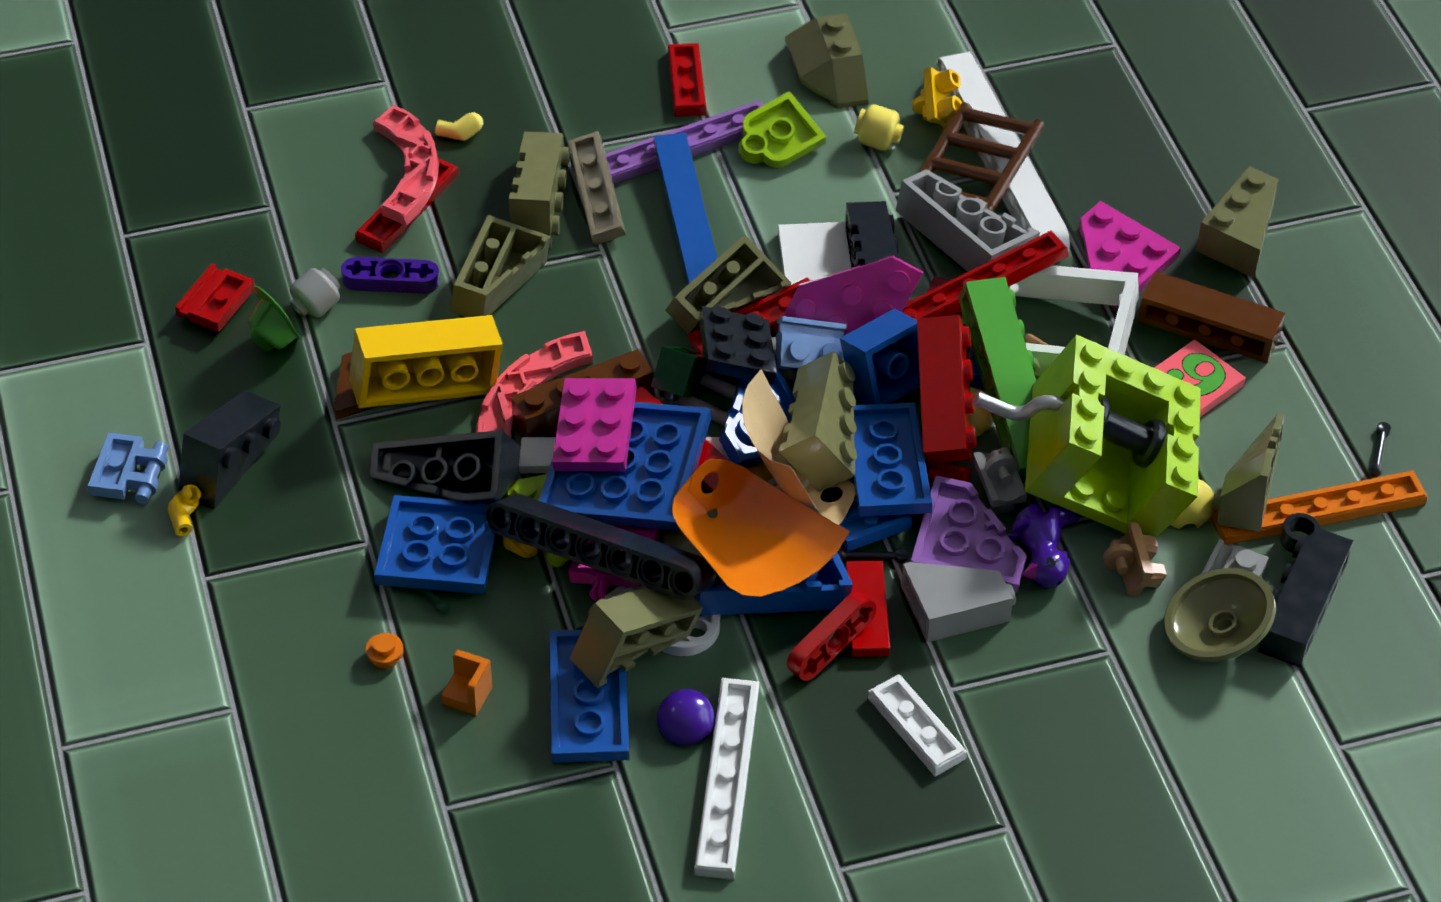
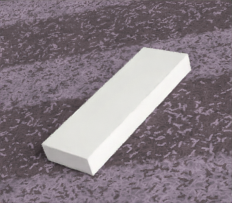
(917, 725)

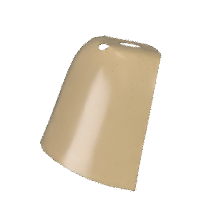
(765, 427)

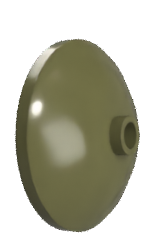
(1220, 614)

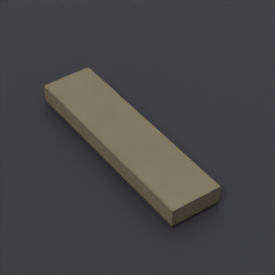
(596, 188)

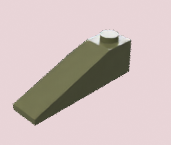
(1249, 481)

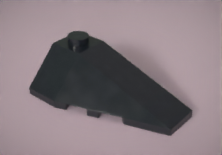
(450, 466)

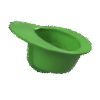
(270, 323)

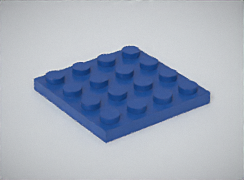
(660, 459)

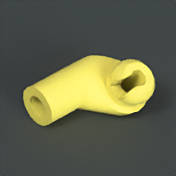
(461, 129)

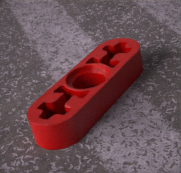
(816, 651)

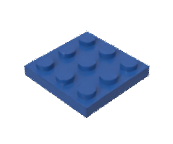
(436, 545)

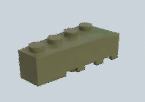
(538, 183)
(822, 423)

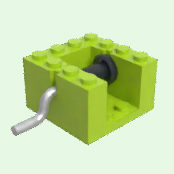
(1110, 438)

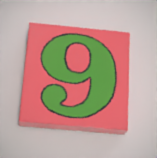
(1205, 370)

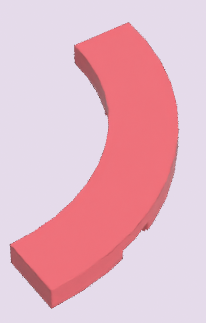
(420, 164)
(529, 372)

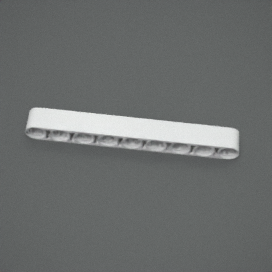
(1026, 194)

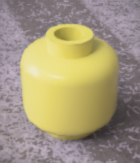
(878, 127)

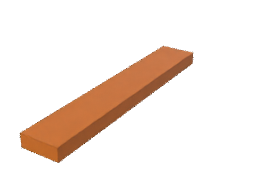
(1335, 504)

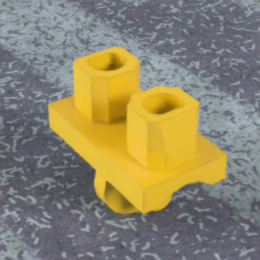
(935, 98)

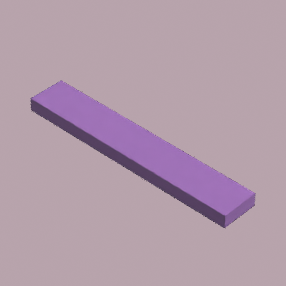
(701, 136)

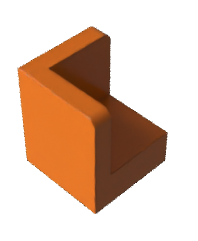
(469, 683)

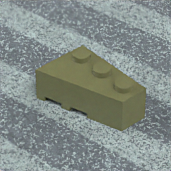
(1239, 222)
(497, 266)
(730, 282)

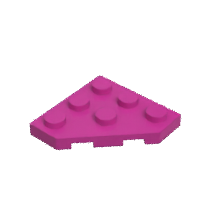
(1124, 245)
(856, 293)

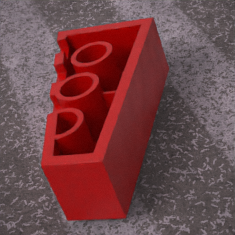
(945, 389)

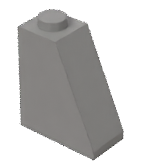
(955, 598)

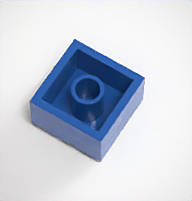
(883, 358)

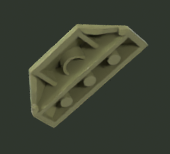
(829, 60)

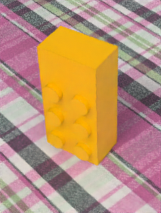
(425, 361)

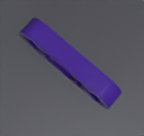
(366, 282)

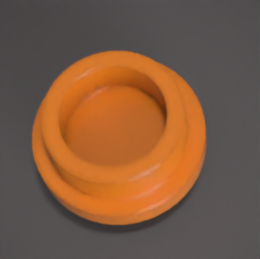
(384, 650)

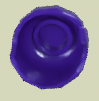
(685, 717)

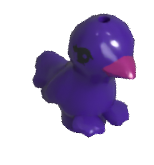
(1040, 535)

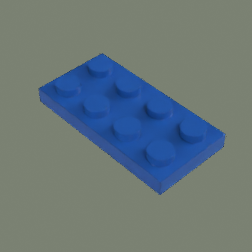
(890, 461)
(585, 719)

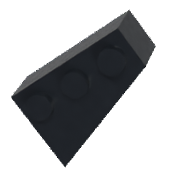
(227, 445)

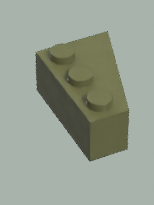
(629, 627)

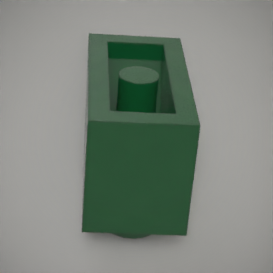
(678, 372)

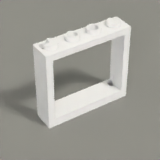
(1087, 287)

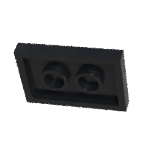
(736, 344)

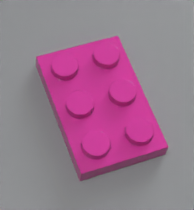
(594, 424)

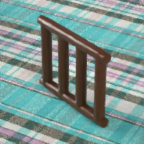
(1015, 155)

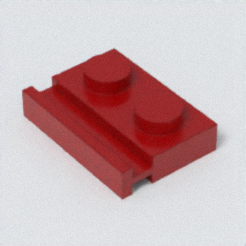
(215, 297)

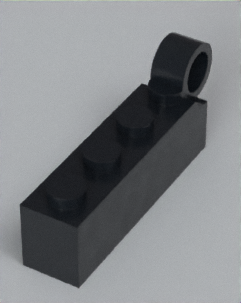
(1306, 588)

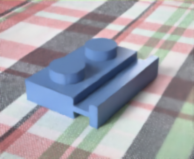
(806, 340)

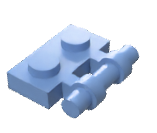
(117, 467)

